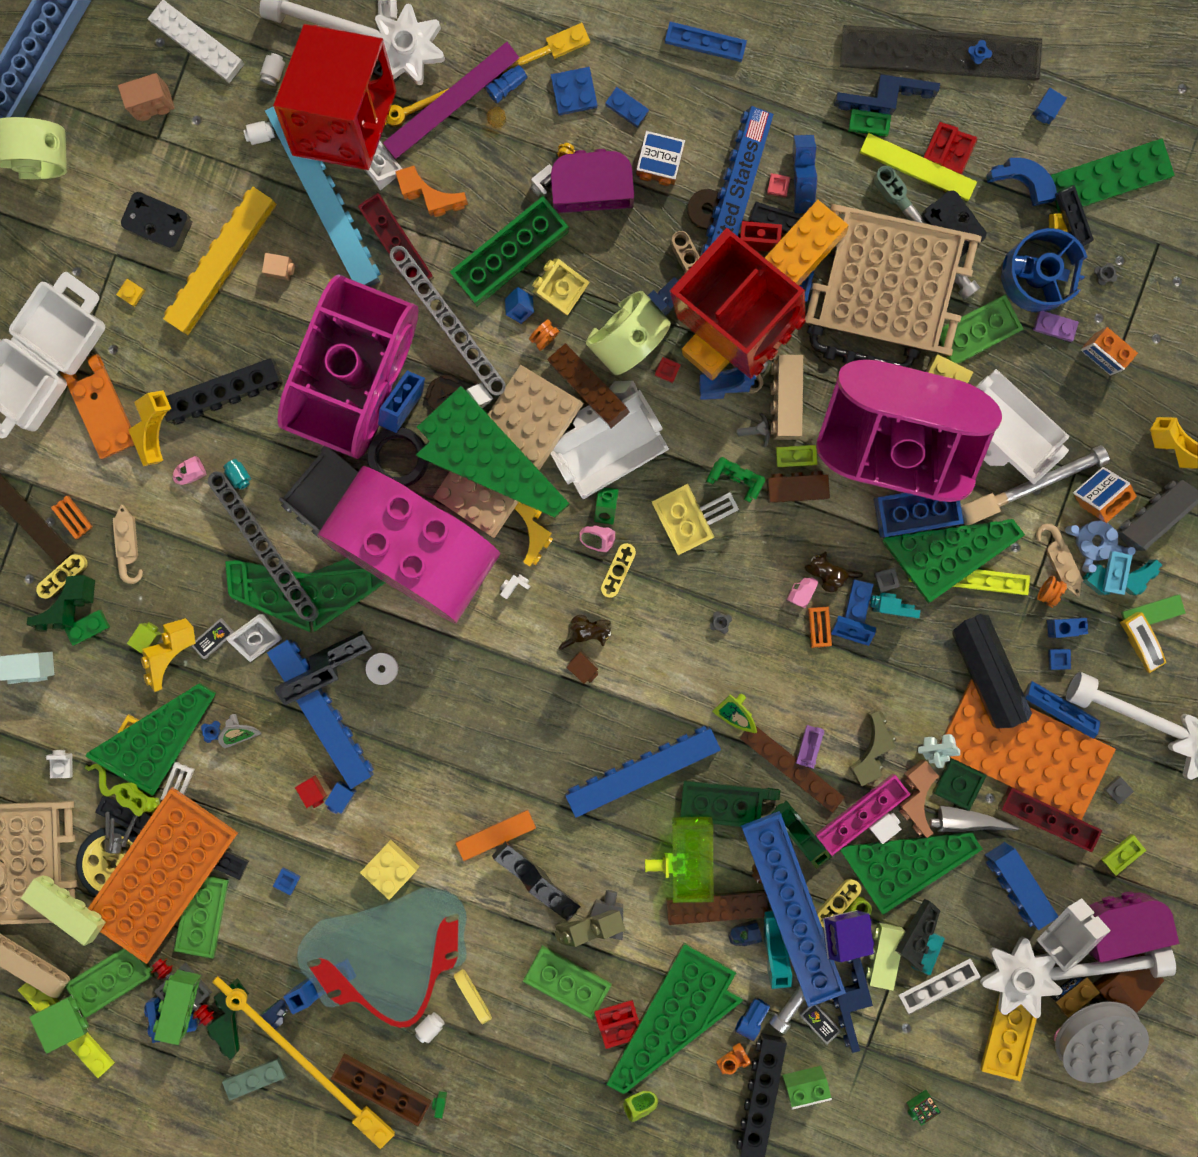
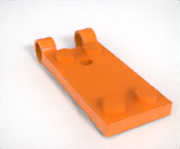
(105, 415)

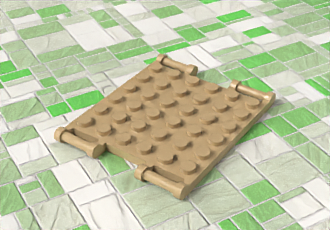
(893, 280)
(30, 850)

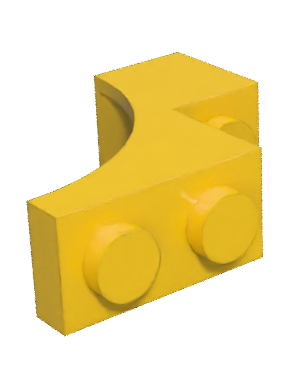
(145, 434)
(1169, 435)
(538, 535)
(156, 658)

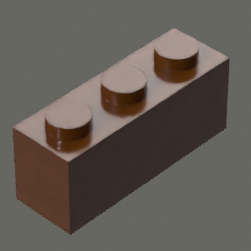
(798, 487)
(583, 667)

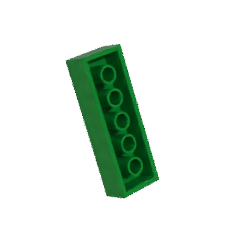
(509, 251)

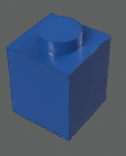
(1049, 106)
(339, 797)

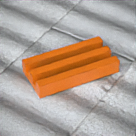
(61, 504)
(819, 624)

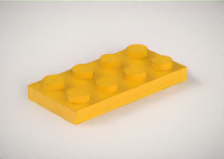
(1008, 1043)

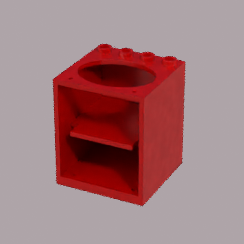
(328, 98)
(739, 303)

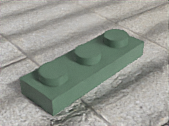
(254, 1078)

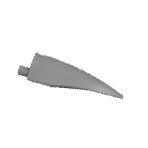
(960, 820)

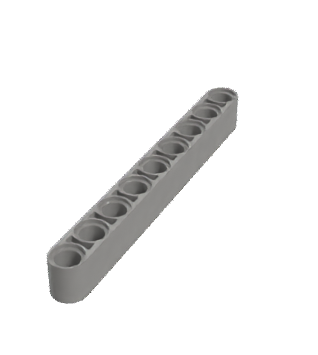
(457, 327)

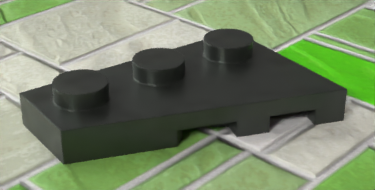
(916, 937)

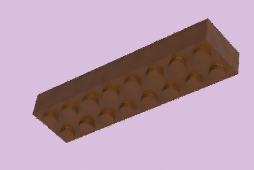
(588, 386)
(725, 907)
(381, 1089)

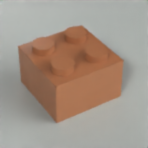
(146, 97)

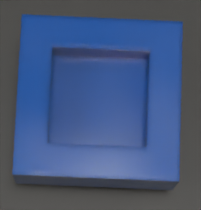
(1059, 659)
(286, 881)

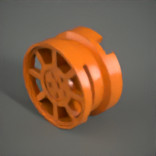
(544, 335)
(1051, 591)

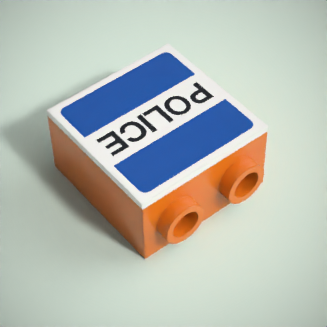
(660, 158)
(1109, 351)
(1104, 494)

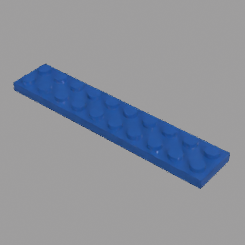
(793, 908)

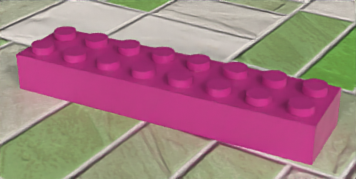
(862, 814)

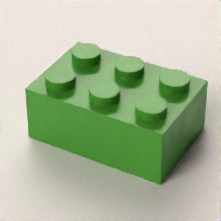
(176, 1007)

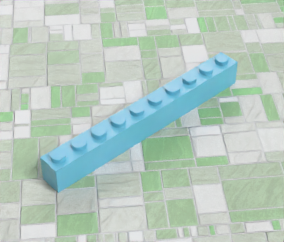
(331, 213)

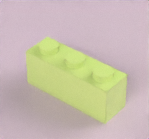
(885, 959)

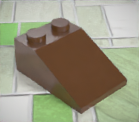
(1128, 987)

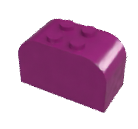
(592, 182)
(1136, 926)

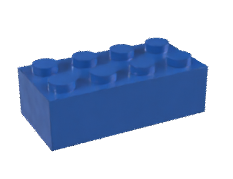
(913, 513)
(1021, 886)

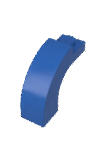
(1031, 174)
(301, 996)

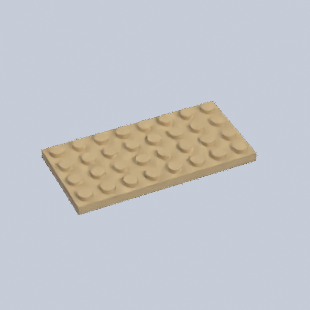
(535, 419)

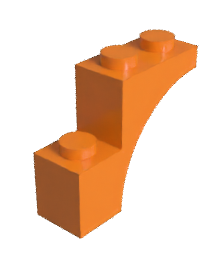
(436, 201)

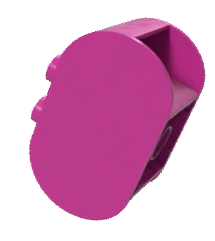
(347, 366)
(898, 420)
(409, 543)

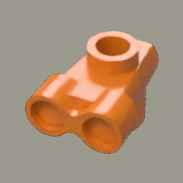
(737, 1057)

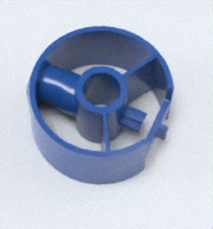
(1029, 268)

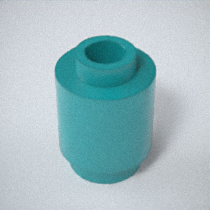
(237, 474)

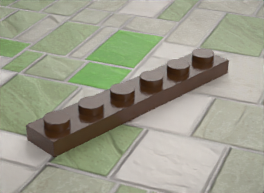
(797, 773)

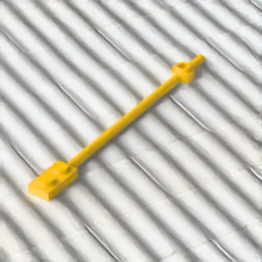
(558, 45)
(364, 1119)

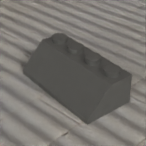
(1159, 515)

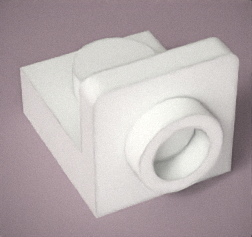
(540, 179)
(60, 764)

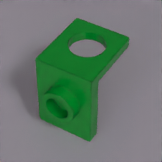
(606, 504)

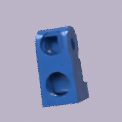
(1067, 627)

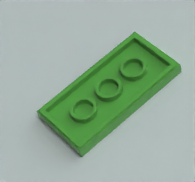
(982, 329)
(202, 919)
(108, 981)
(567, 982)

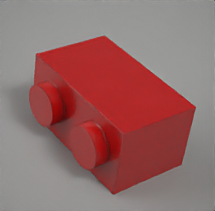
(760, 235)

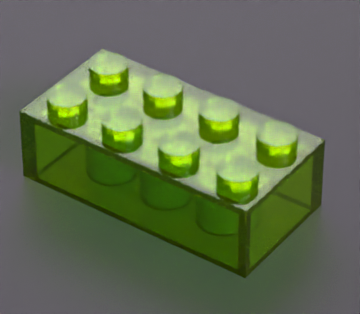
(692, 859)

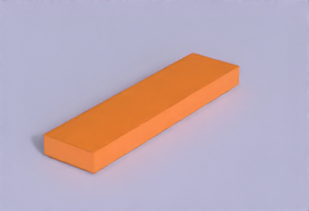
(495, 835)

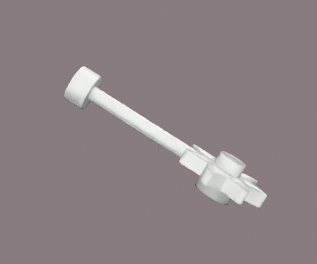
(405, 40)
(1084, 691)
(1027, 977)

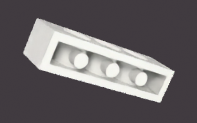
(939, 986)

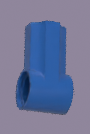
(750, 1023)

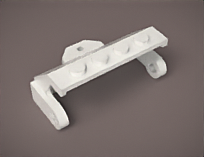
(1025, 434)
(597, 455)

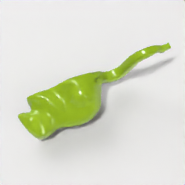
(126, 794)

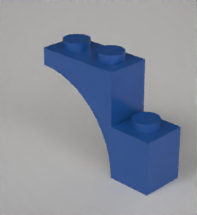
(804, 172)
(726, 382)

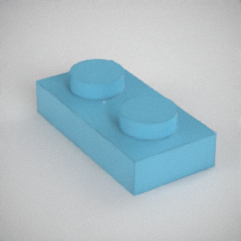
(1117, 573)

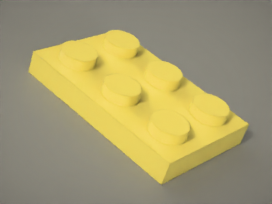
(682, 519)

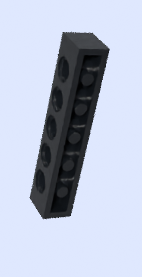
(229, 381)
(765, 1045)

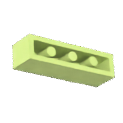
(63, 909)

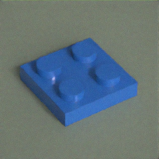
(574, 91)

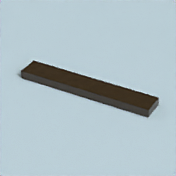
(33, 523)

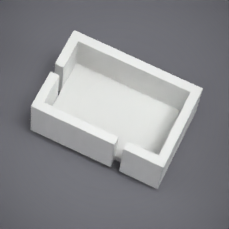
(1073, 935)

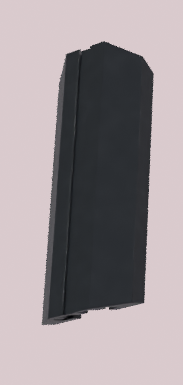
(991, 672)

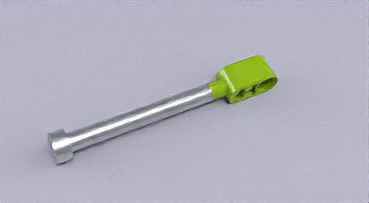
(781, 1021)

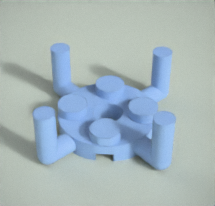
(1089, 550)

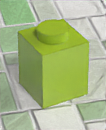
(144, 636)

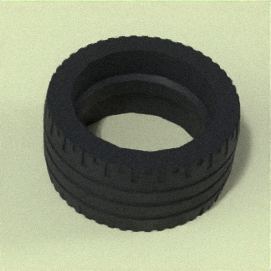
(404, 433)

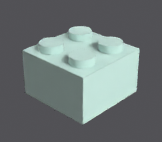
(26, 667)

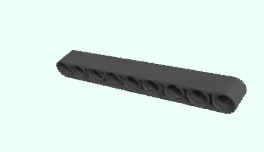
(255, 541)

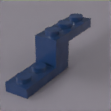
(887, 94)
(663, 297)
(855, 998)

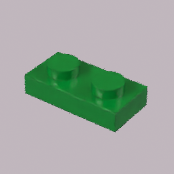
(869, 122)
(87, 627)

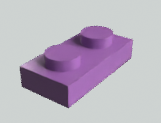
(1055, 326)

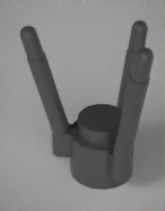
(113, 840)

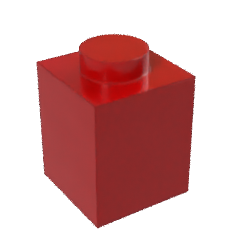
(311, 792)

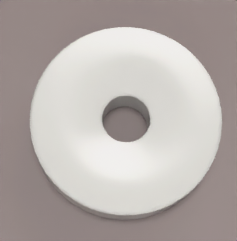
(373, 672)

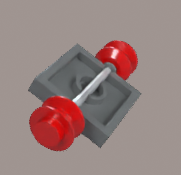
(203, 991)

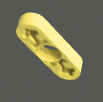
(629, 559)
(54, 590)
(843, 887)
(472, 996)

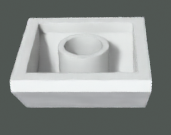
(383, 167)
(254, 637)

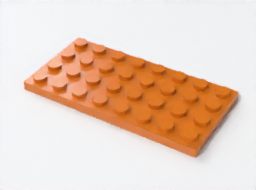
(1033, 757)
(161, 874)

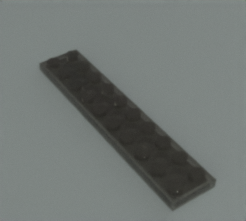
(939, 52)

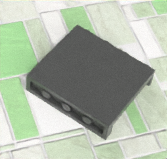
(319, 489)

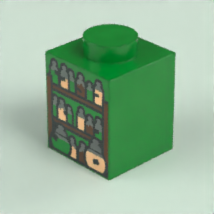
(922, 1108)

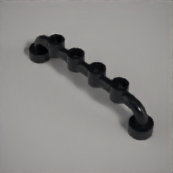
(850, 356)

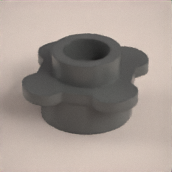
(1111, 273)
(721, 627)

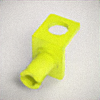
(660, 865)

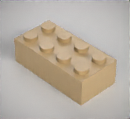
(788, 397)

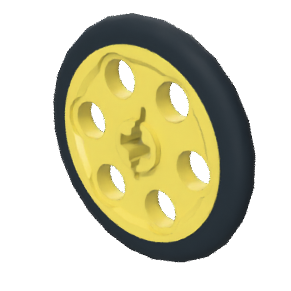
(93, 846)

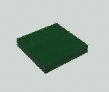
(959, 784)

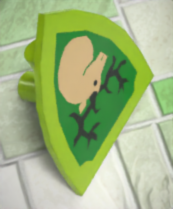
(735, 713)

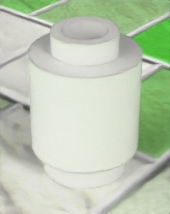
(272, 69)
(259, 132)
(429, 1028)

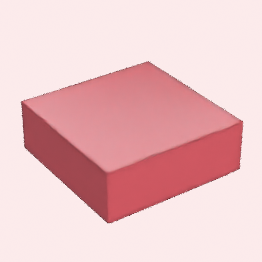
(778, 185)

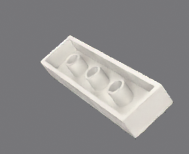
(196, 41)

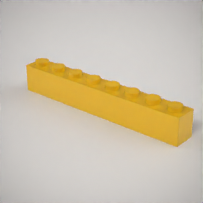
(220, 260)

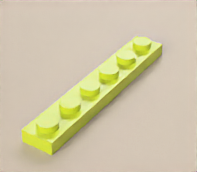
(84, 1047)

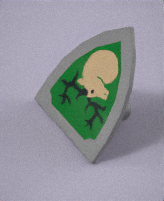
(235, 733)

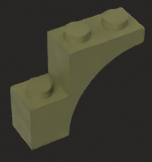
(882, 740)
(585, 930)

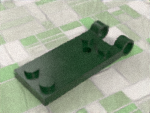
(721, 802)

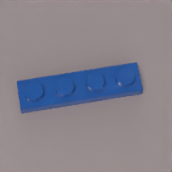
(705, 41)
(1062, 709)

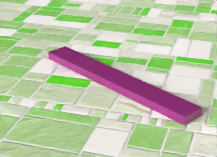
(451, 100)

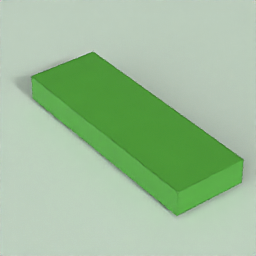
(1159, 610)

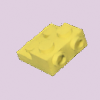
(560, 286)

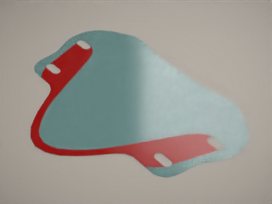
(386, 954)

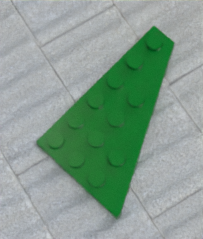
(947, 556)
(152, 744)
(906, 866)

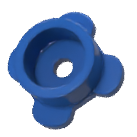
(975, 56)
(206, 728)

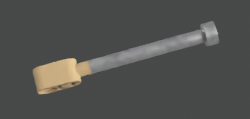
(990, 504)

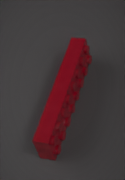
(391, 233)
(1050, 819)

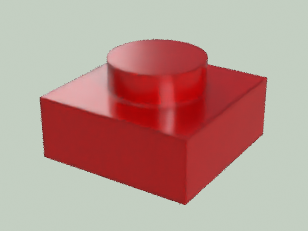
(667, 370)

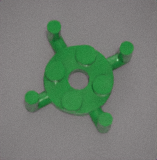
(737, 475)

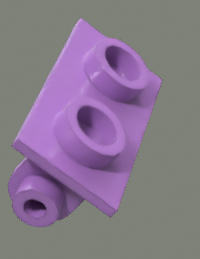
(810, 746)

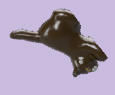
(832, 575)
(584, 630)

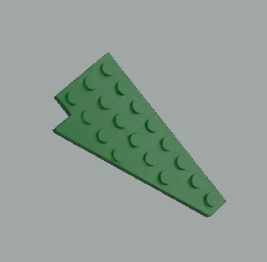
(476, 448)
(683, 1008)

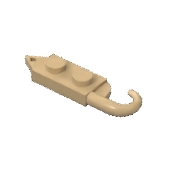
(125, 543)
(1062, 559)

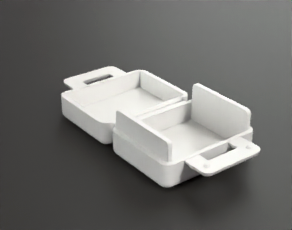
(47, 338)

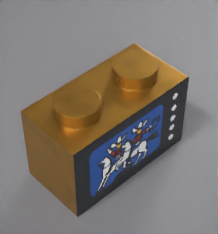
(1074, 995)

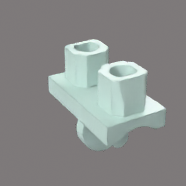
(939, 752)

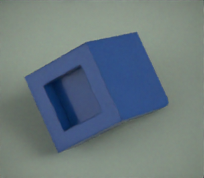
(519, 305)

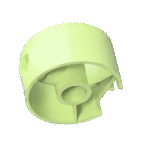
(33, 147)
(629, 333)

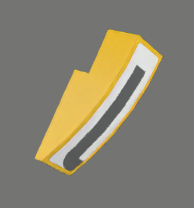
(1144, 641)

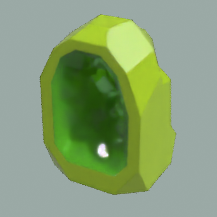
(640, 1105)

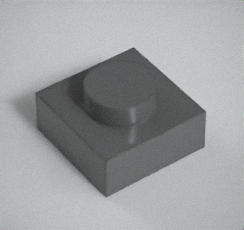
(886, 580)
(1118, 790)

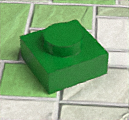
(439, 1104)

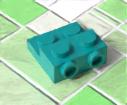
(889, 604)

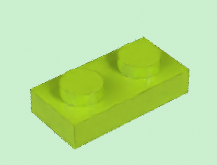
(796, 456)
(1123, 854)

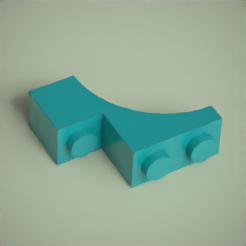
(1136, 580)
(778, 959)

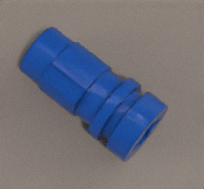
(507, 83)

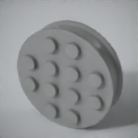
(1101, 1042)

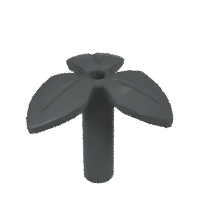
(761, 428)

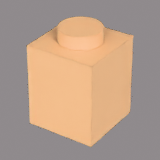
(278, 266)

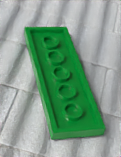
(1117, 173)

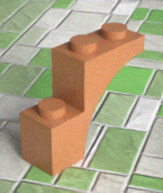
(920, 777)

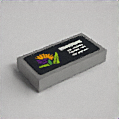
(212, 638)
(820, 1023)

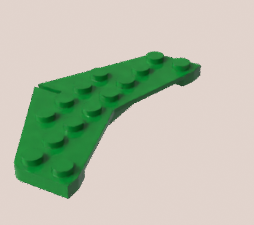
(330, 588)

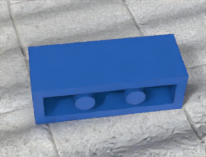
(401, 401)

